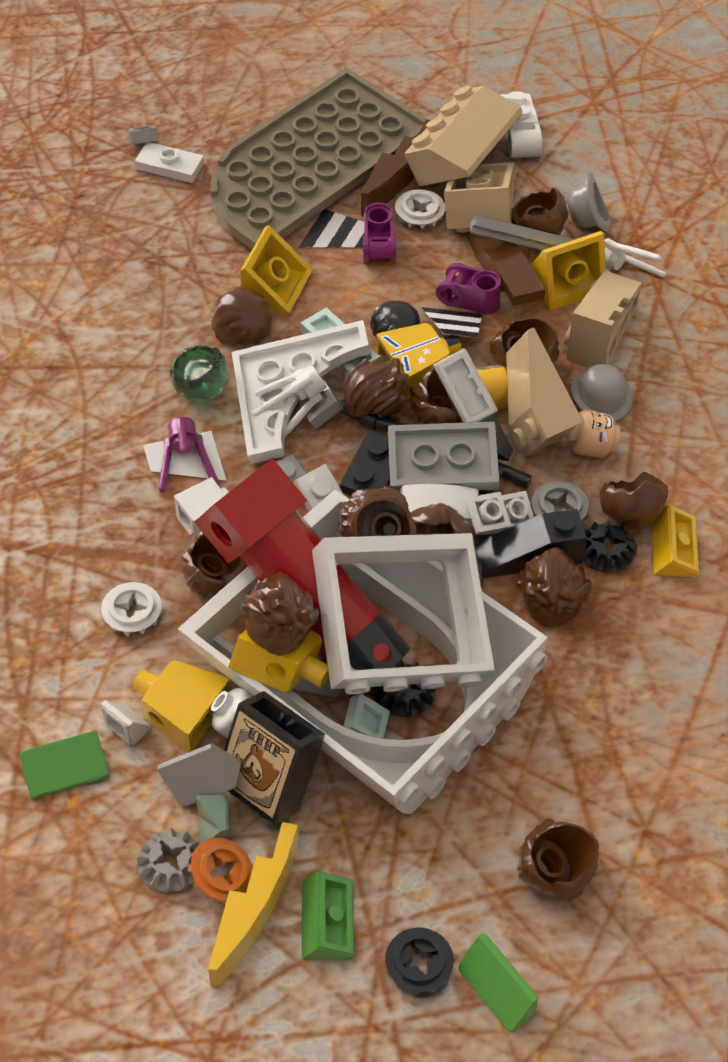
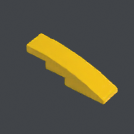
(250, 911)

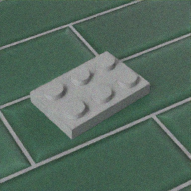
(444, 455)

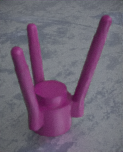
(183, 440)

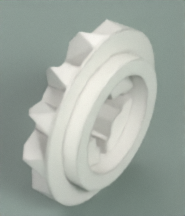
(421, 200)
(120, 600)

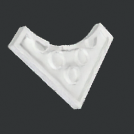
(276, 360)

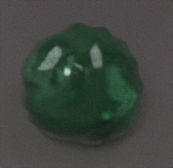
(199, 373)

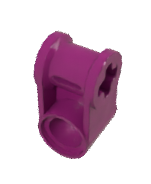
(379, 234)
(473, 289)

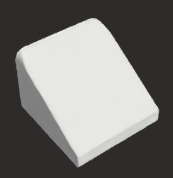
(124, 722)

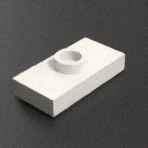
(169, 162)
(465, 387)

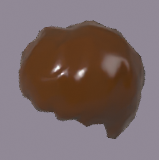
(541, 211)
(241, 317)
(634, 502)

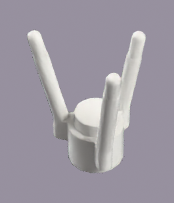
(616, 256)
(304, 383)

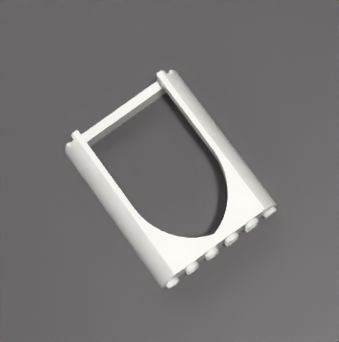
(416, 594)

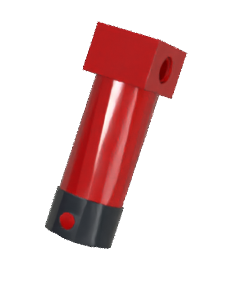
(270, 536)

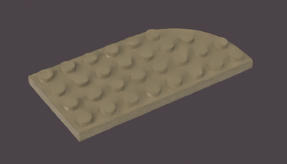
(308, 156)

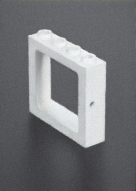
(465, 602)

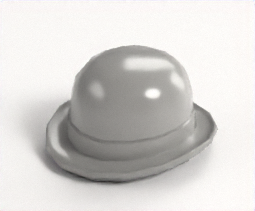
(588, 207)
(603, 391)

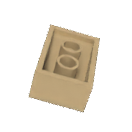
(484, 193)
(537, 399)

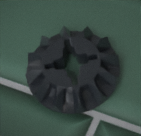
(620, 555)
(410, 702)
(426, 944)

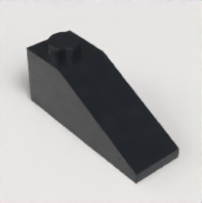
(512, 548)

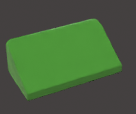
(63, 764)
(327, 917)
(498, 983)

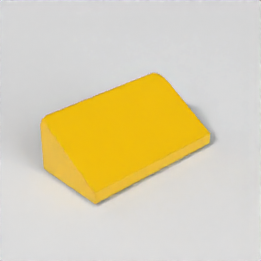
(675, 544)

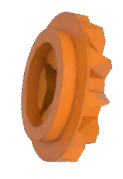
(220, 853)

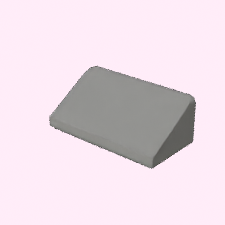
(200, 772)

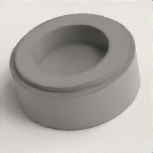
(143, 134)

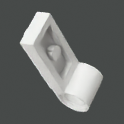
(525, 133)

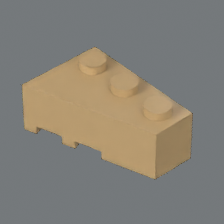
(601, 319)

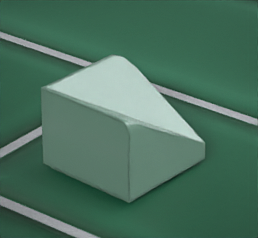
(213, 816)

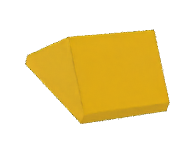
(570, 269)
(275, 271)

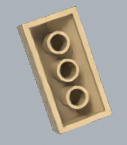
(461, 135)

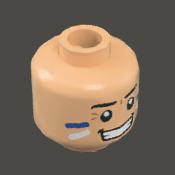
(595, 435)

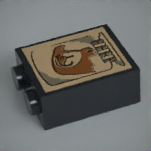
(275, 756)

